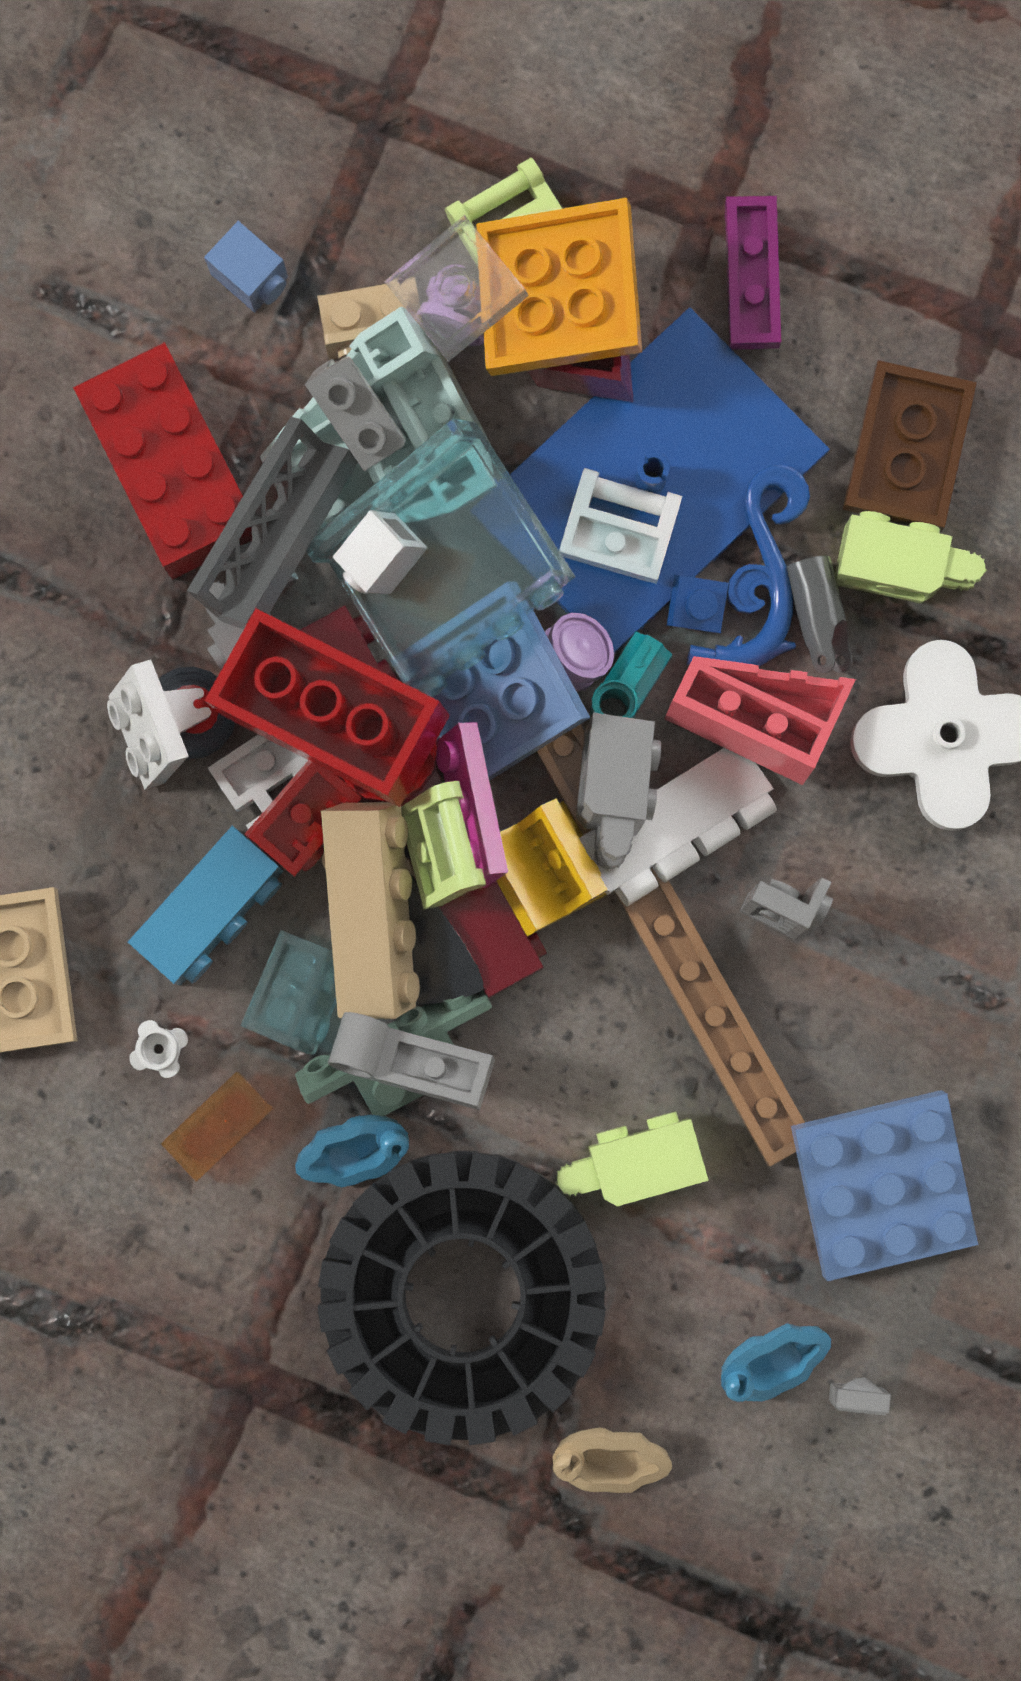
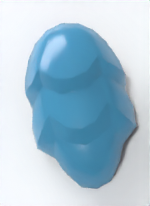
(353, 1151)
(773, 1362)

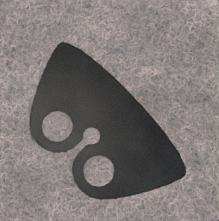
(440, 955)

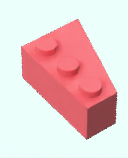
(760, 713)

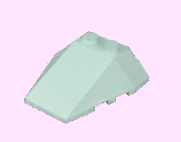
(412, 386)

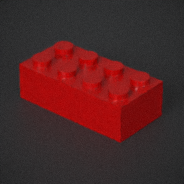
(163, 457)
(328, 707)

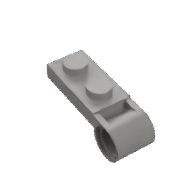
(410, 1061)

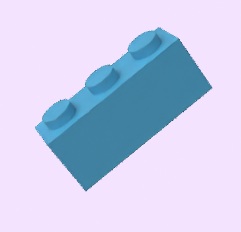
(207, 908)

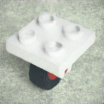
(166, 719)

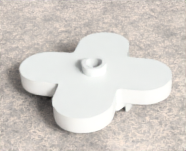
(908, 741)

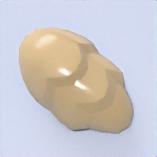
(610, 1461)

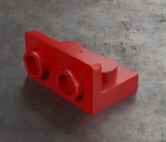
(292, 823)

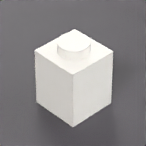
(379, 553)

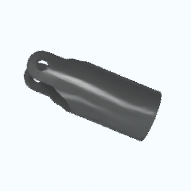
(820, 612)

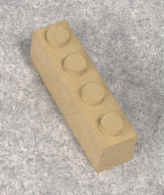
(370, 909)

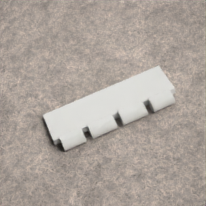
(690, 809)

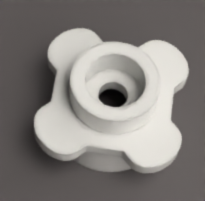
(144, 1053)

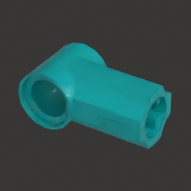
(633, 674)

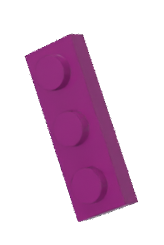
(753, 272)

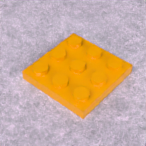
(578, 285)

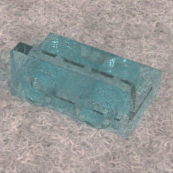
(294, 995)

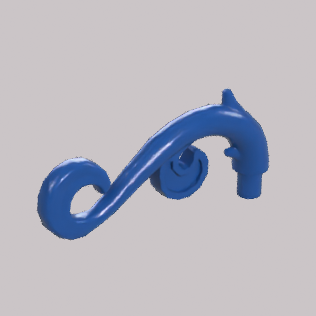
(774, 575)

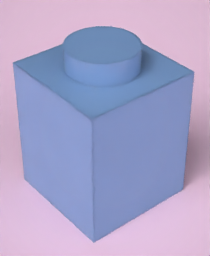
(247, 267)

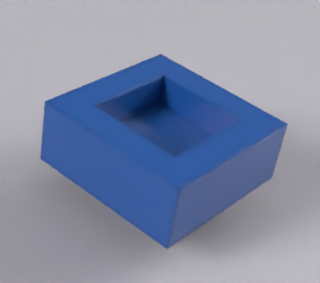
(697, 603)

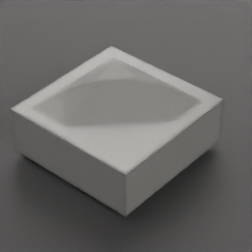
(860, 1397)

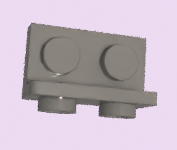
(355, 411)
(780, 909)

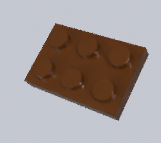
(909, 444)

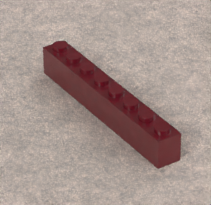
(480, 915)

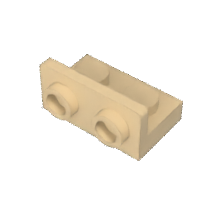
(352, 312)

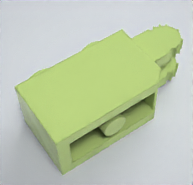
(902, 559)
(638, 1163)

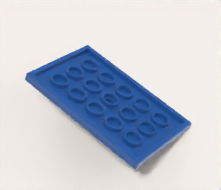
(703, 431)

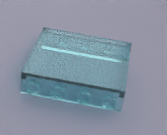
(482, 562)

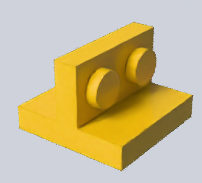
(548, 868)

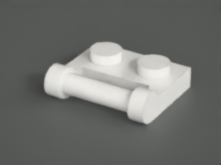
(616, 541)

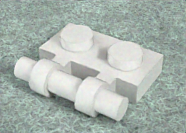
(254, 771)

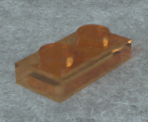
(217, 1126)

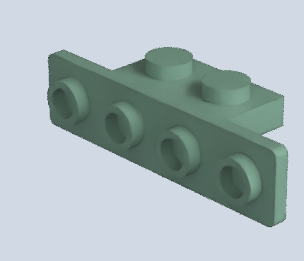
(427, 1021)

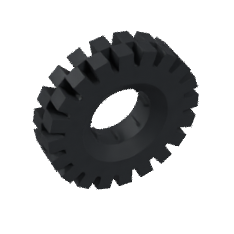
(444, 1390)

